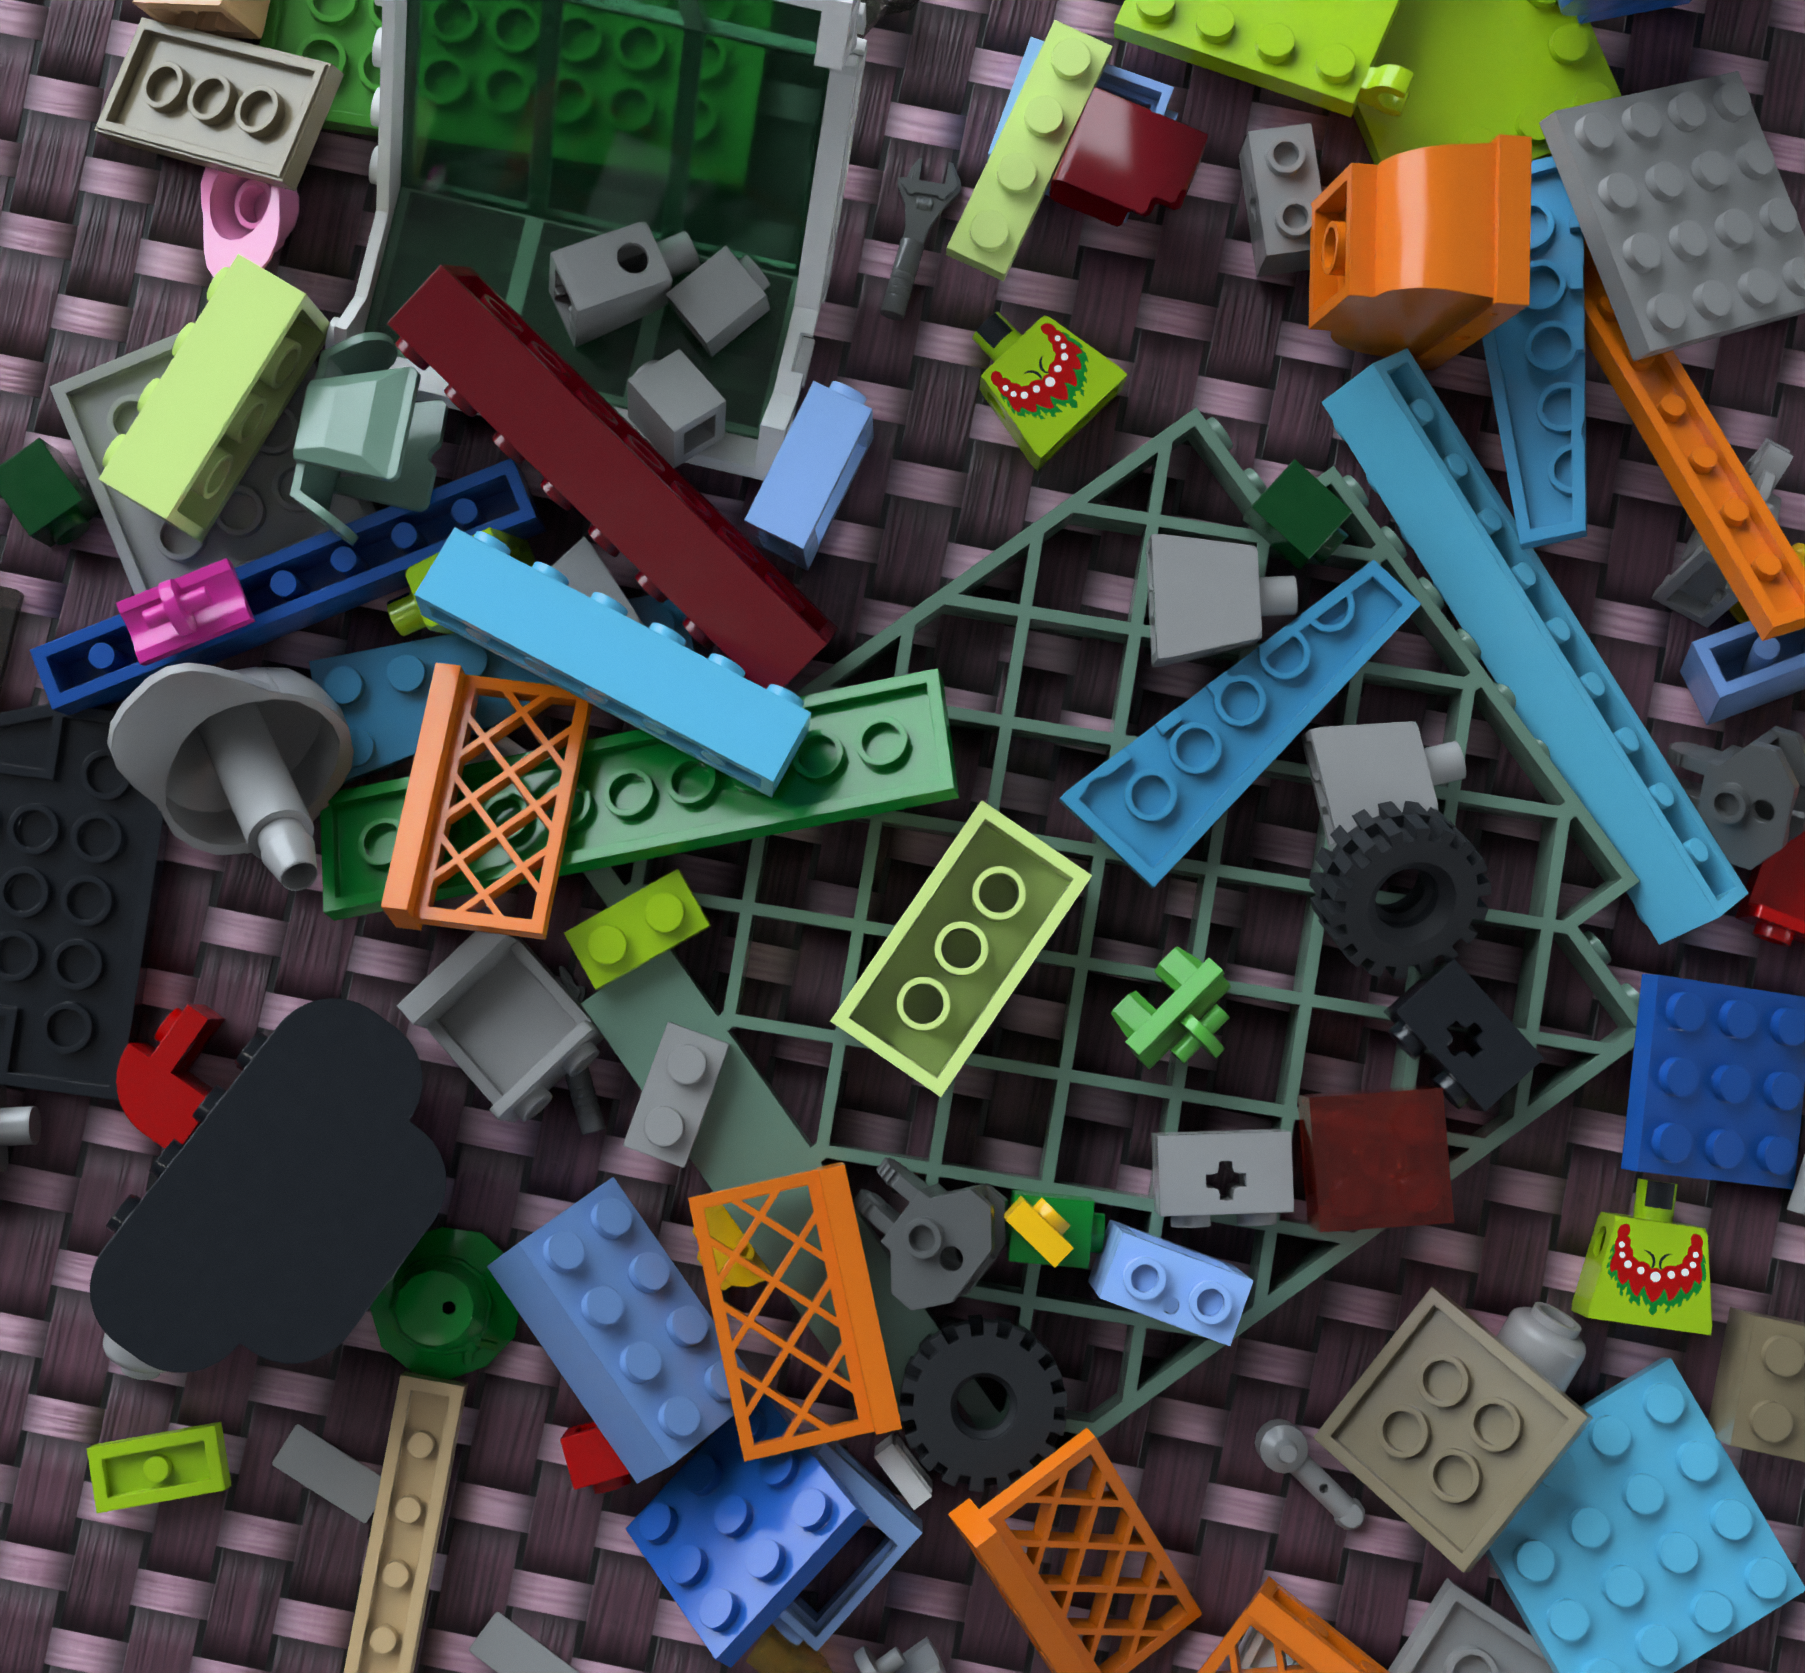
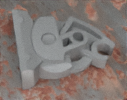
(1698, 585)

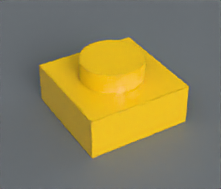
(1041, 1228)

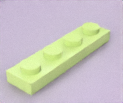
(1028, 150)

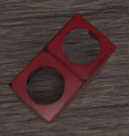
(1126, 160)

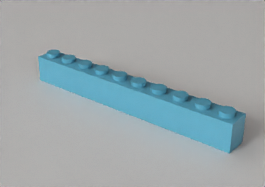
(1533, 642)

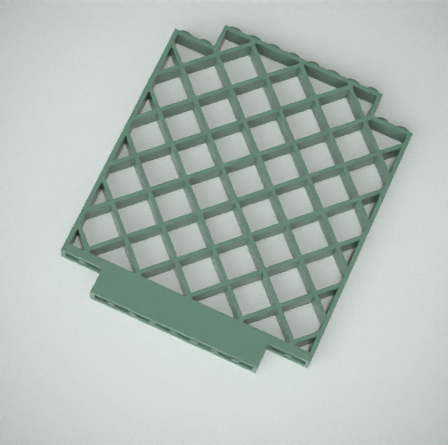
(755, 1137)

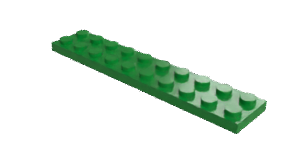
(642, 799)

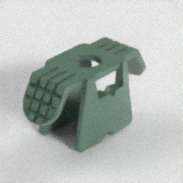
(365, 425)

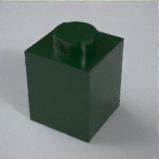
(46, 494)
(1299, 516)

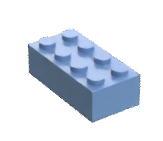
(621, 1329)

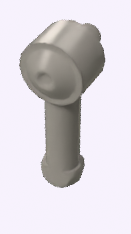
(1285, 1451)

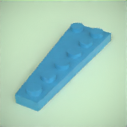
(1541, 374)
(388, 687)
(1202, 756)

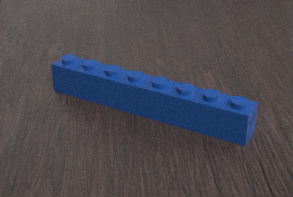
(298, 586)

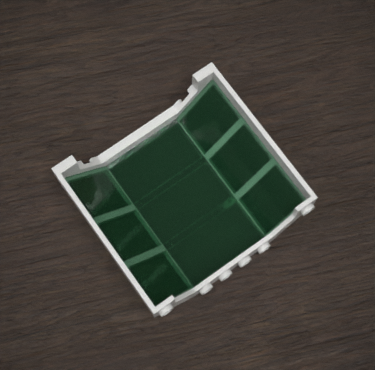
(585, 116)

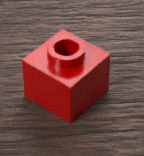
(592, 1459)

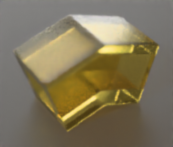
(779, 1655)

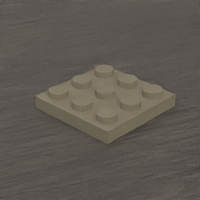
(1452, 1429)

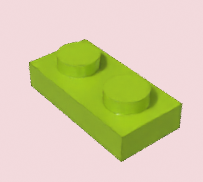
(637, 929)
(159, 1467)

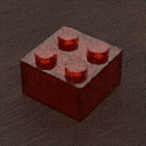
(1375, 1158)

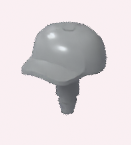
(236, 760)

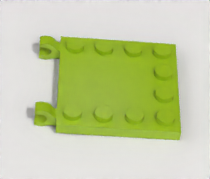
(1292, 47)
(1484, 73)

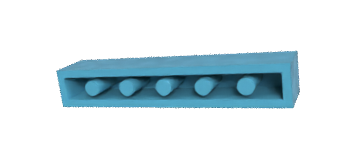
(613, 660)

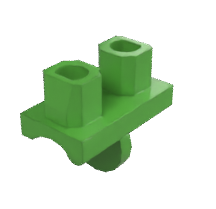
(1157, 1031)

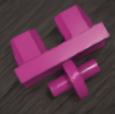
(185, 612)

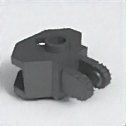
(1748, 794)
(930, 1232)

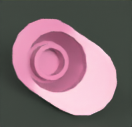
(244, 219)

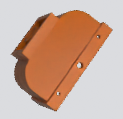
(1423, 249)

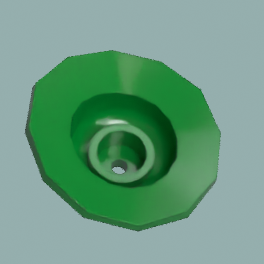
(410, 1315)

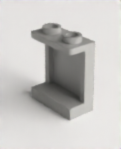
(505, 1022)

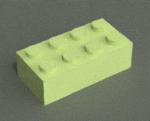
(216, 398)
(961, 948)

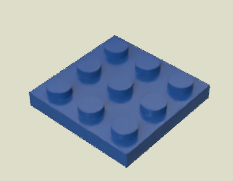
(1716, 1083)
(744, 1535)

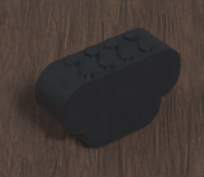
(279, 1203)

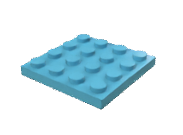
(1641, 1539)

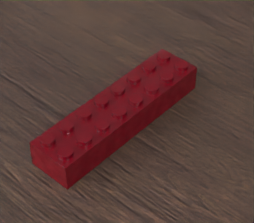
(609, 475)

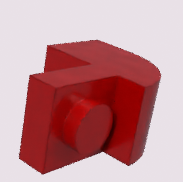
(156, 1082)

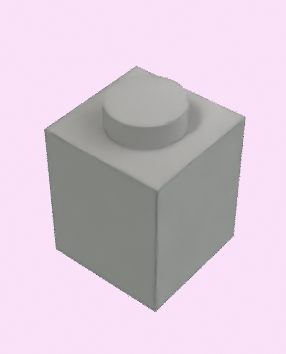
(721, 299)
(676, 407)

